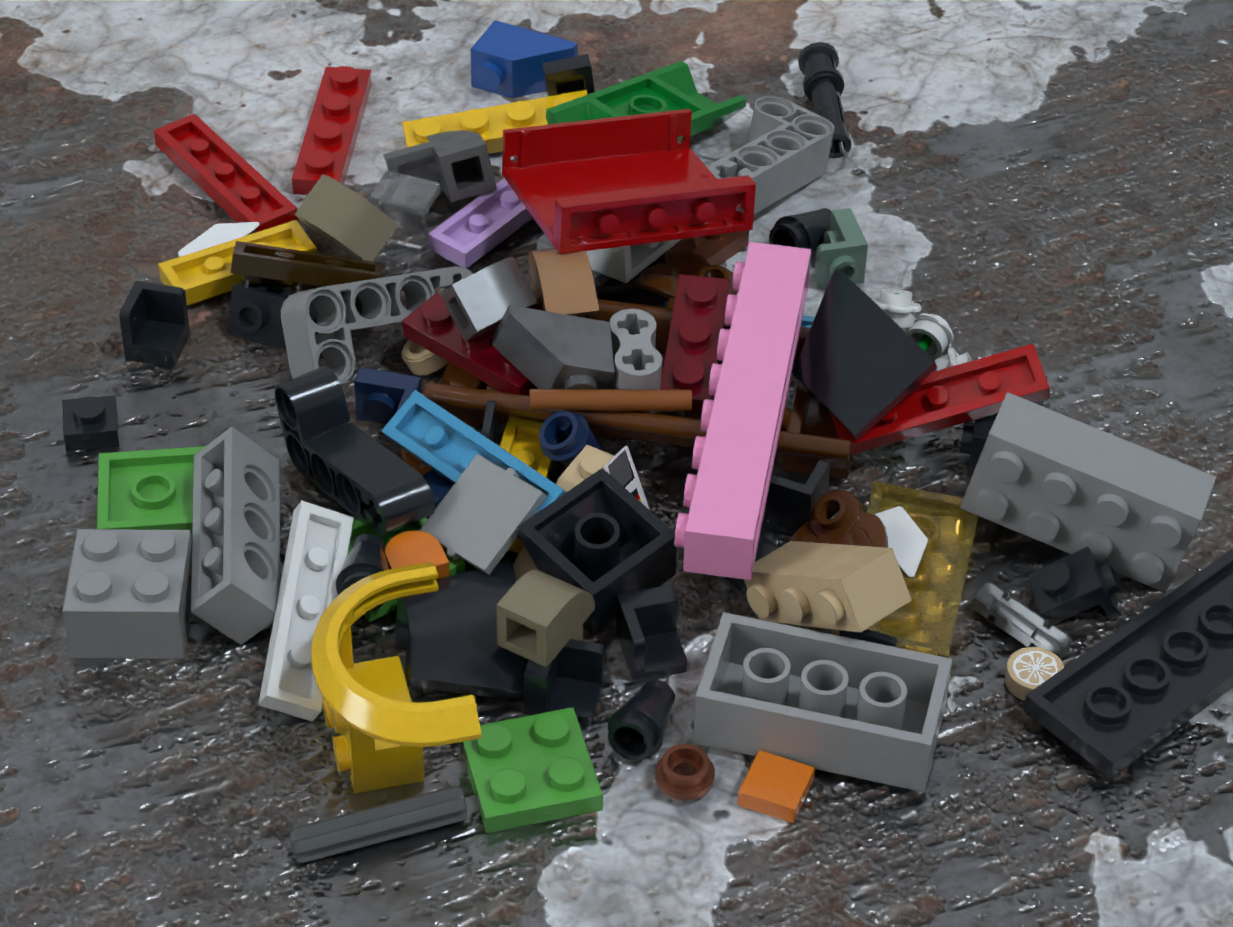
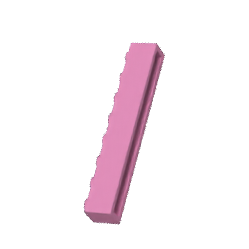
(746, 414)

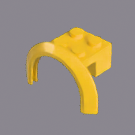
(370, 699)

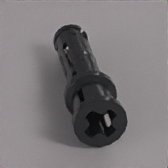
(823, 87)

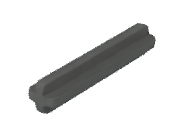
(377, 824)

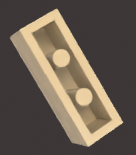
(827, 585)

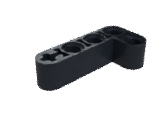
(345, 459)

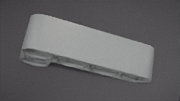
(782, 152)
(339, 316)

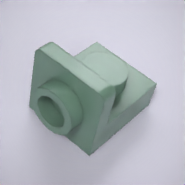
(842, 248)

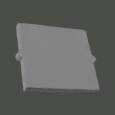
(483, 513)

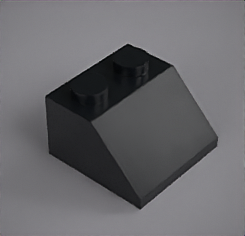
(601, 543)

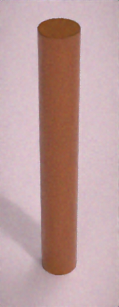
(609, 400)

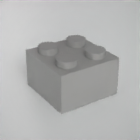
(129, 594)

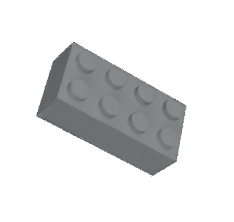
(1088, 490)
(822, 701)

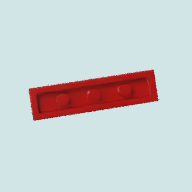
(332, 127)
(223, 174)
(956, 397)

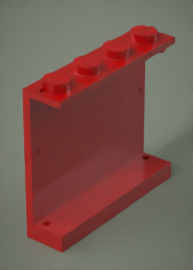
(622, 182)

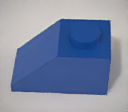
(511, 59)

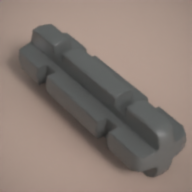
(1020, 620)

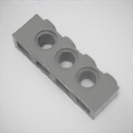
(235, 536)

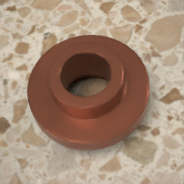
(685, 772)

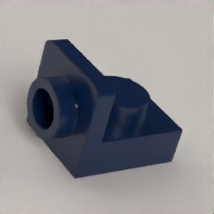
(382, 393)

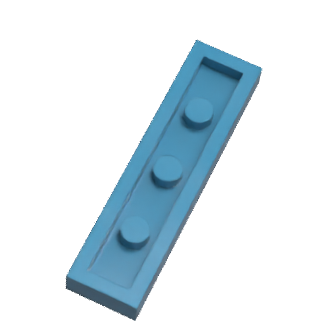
(451, 445)

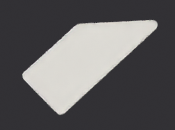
(217, 235)
(904, 538)

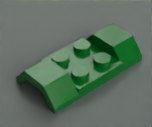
(653, 92)

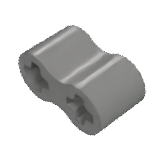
(634, 352)

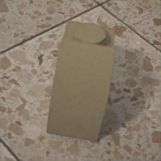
(345, 219)
(541, 616)

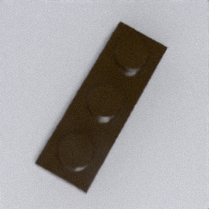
(303, 269)

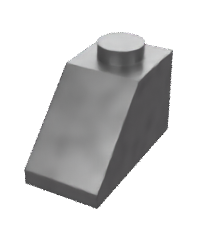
(556, 348)

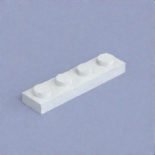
(308, 585)

